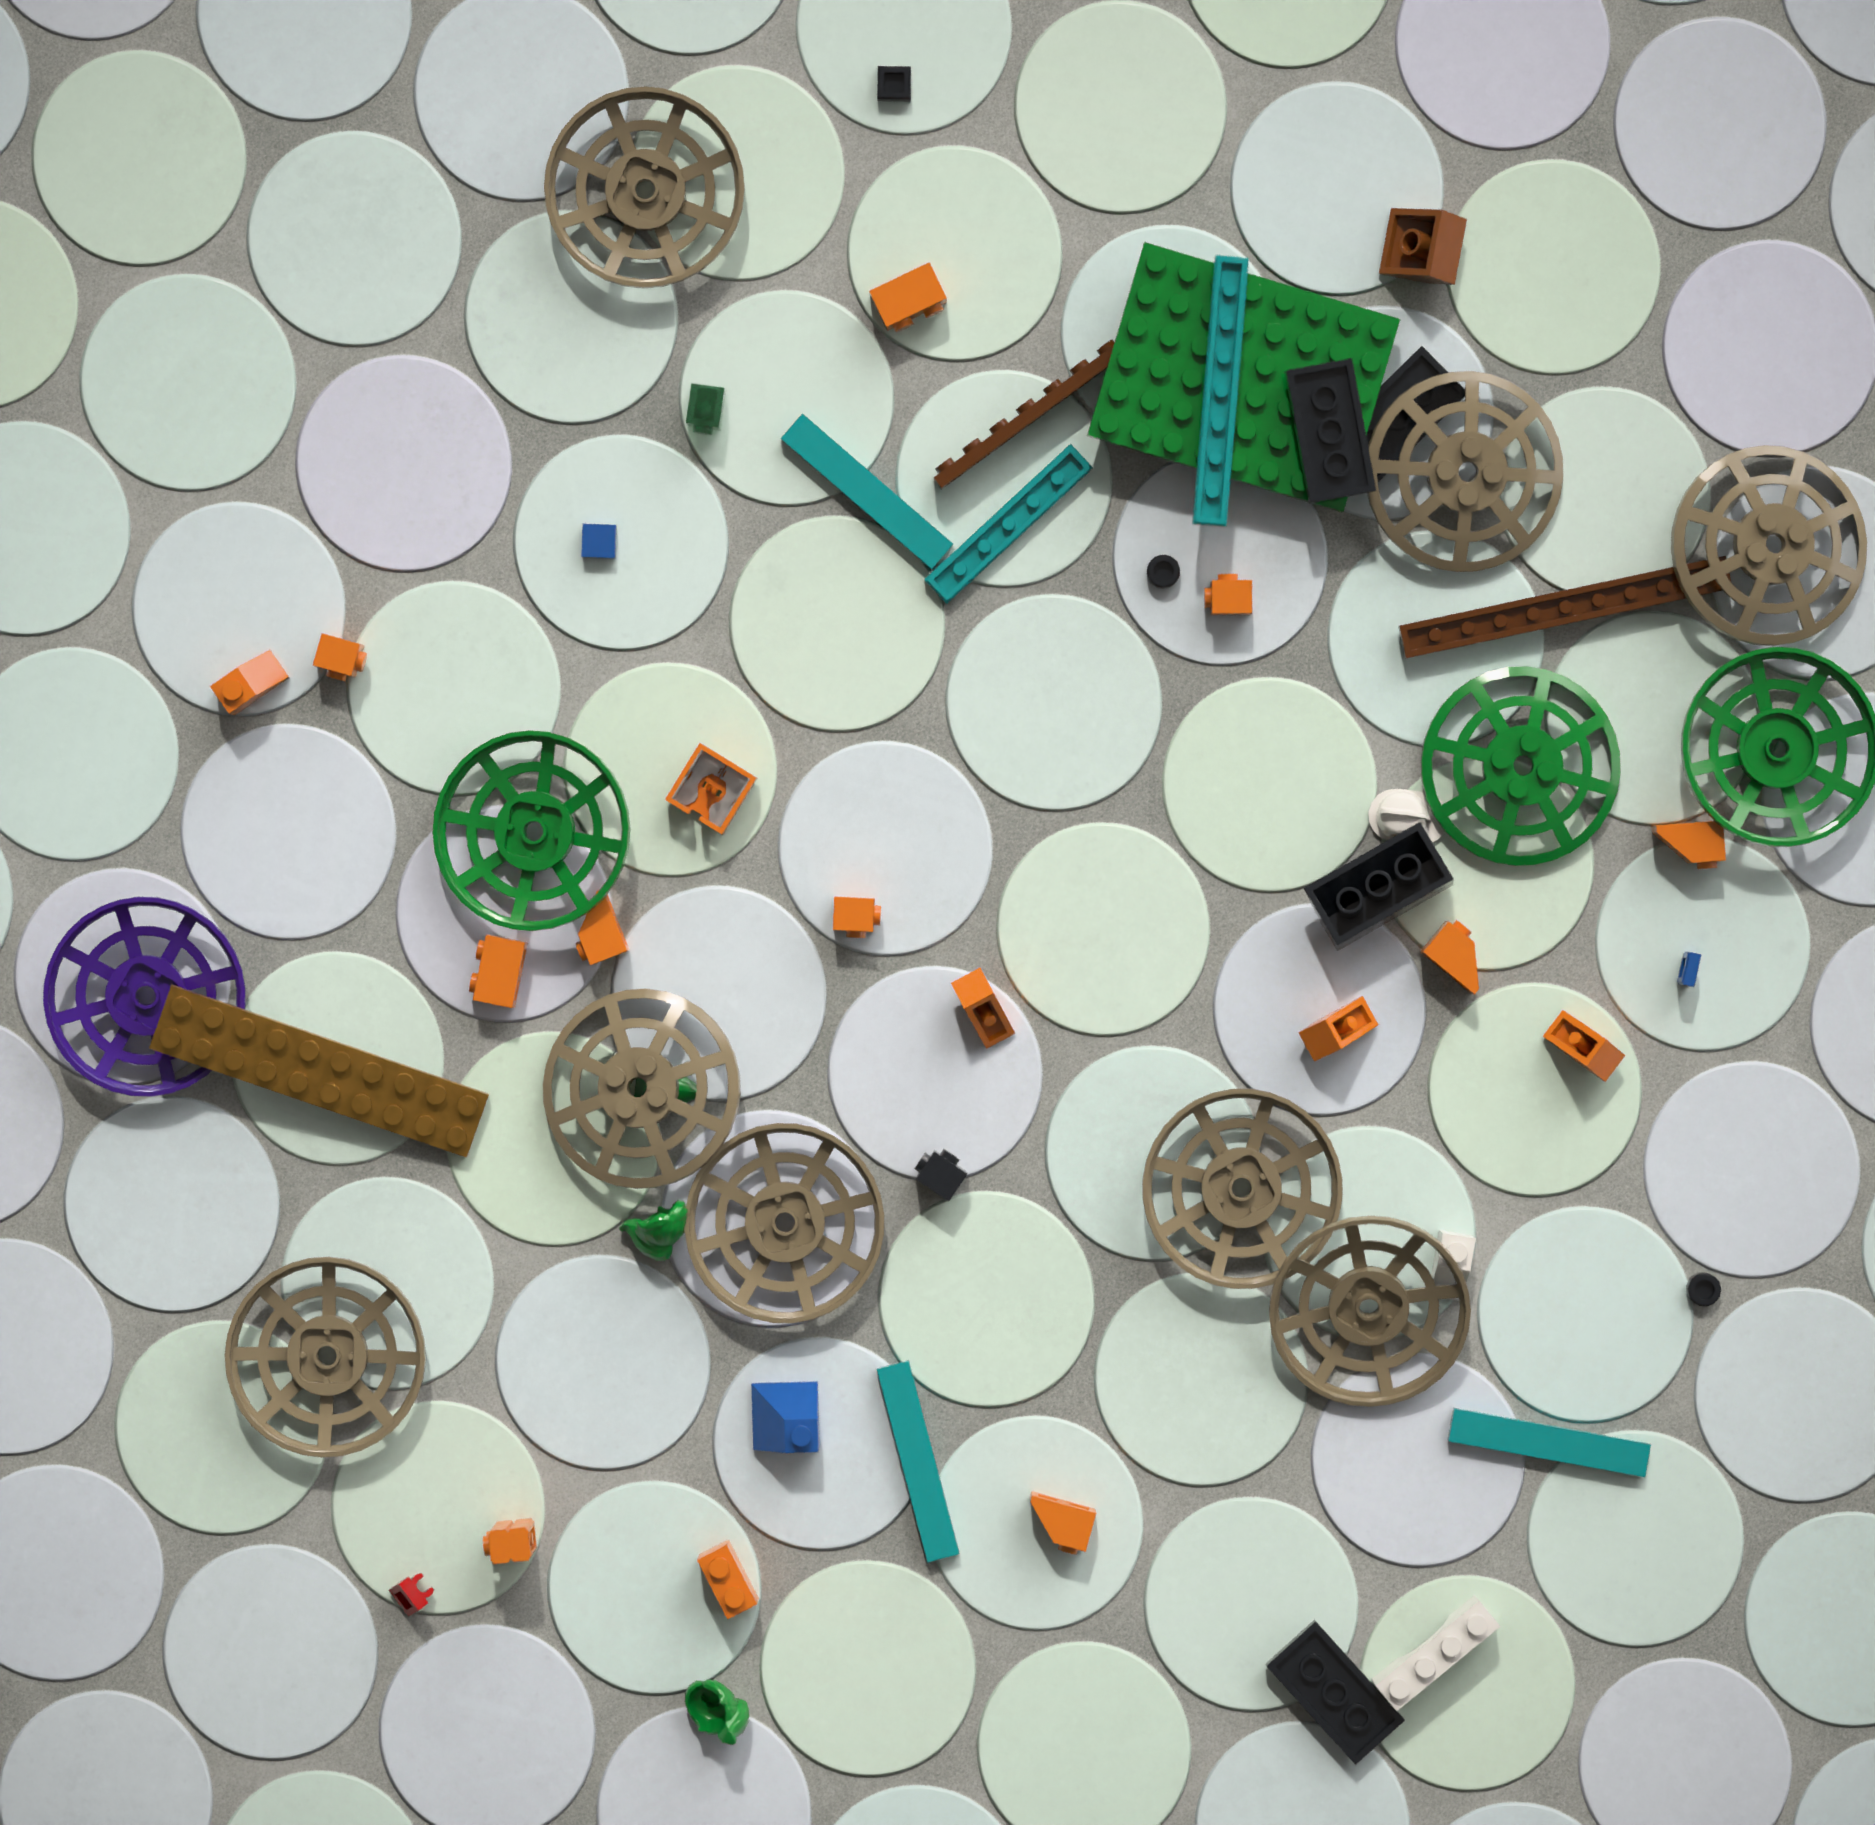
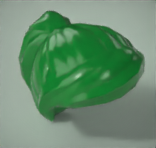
(658, 1232)
(716, 1710)

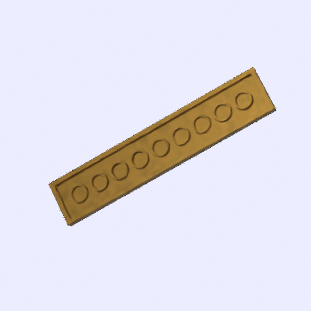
(318, 1070)

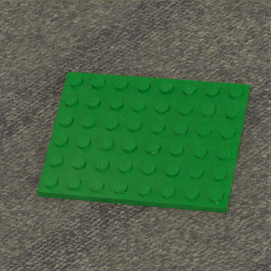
(1159, 360)

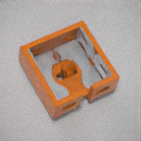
(720, 775)

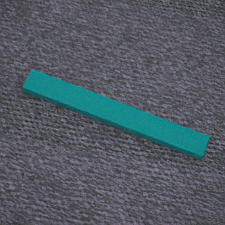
(1220, 391)

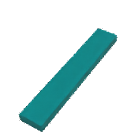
(867, 491)
(1008, 523)
(1549, 1442)
(918, 1461)

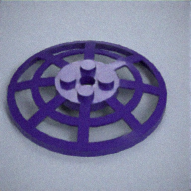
(123, 986)

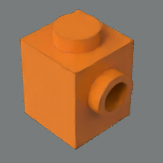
(1229, 596)
(339, 657)
(856, 915)

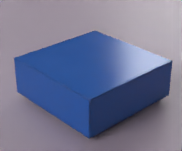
(599, 541)
(1689, 969)

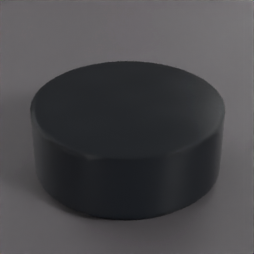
(1163, 571)
(1703, 1289)

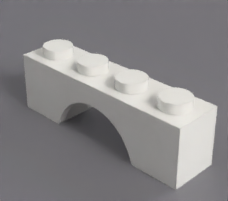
(1423, 1665)

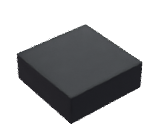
(894, 83)

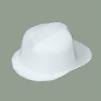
(1399, 810)

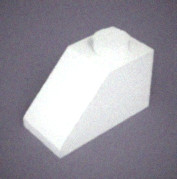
(1462, 1249)

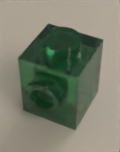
(705, 408)

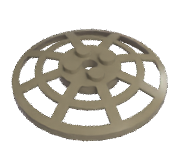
(635, 168)
(1444, 466)
(1751, 549)
(659, 1097)
(1235, 1164)
(784, 1245)
(1375, 1327)
(306, 1366)

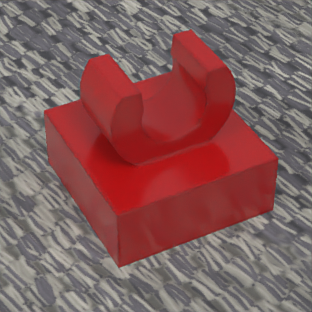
(409, 1596)

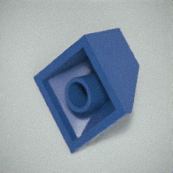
(785, 1417)

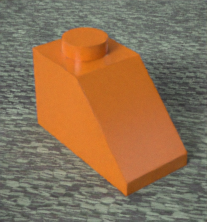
(249, 682)
(1694, 842)
(601, 934)
(1454, 954)
(983, 1008)
(1338, 1029)
(1584, 1045)
(1064, 1521)

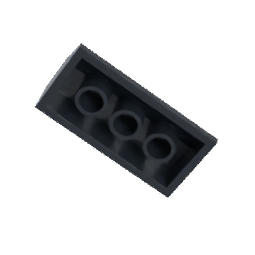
(1379, 886)

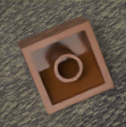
(1423, 245)

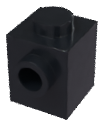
(940, 1173)

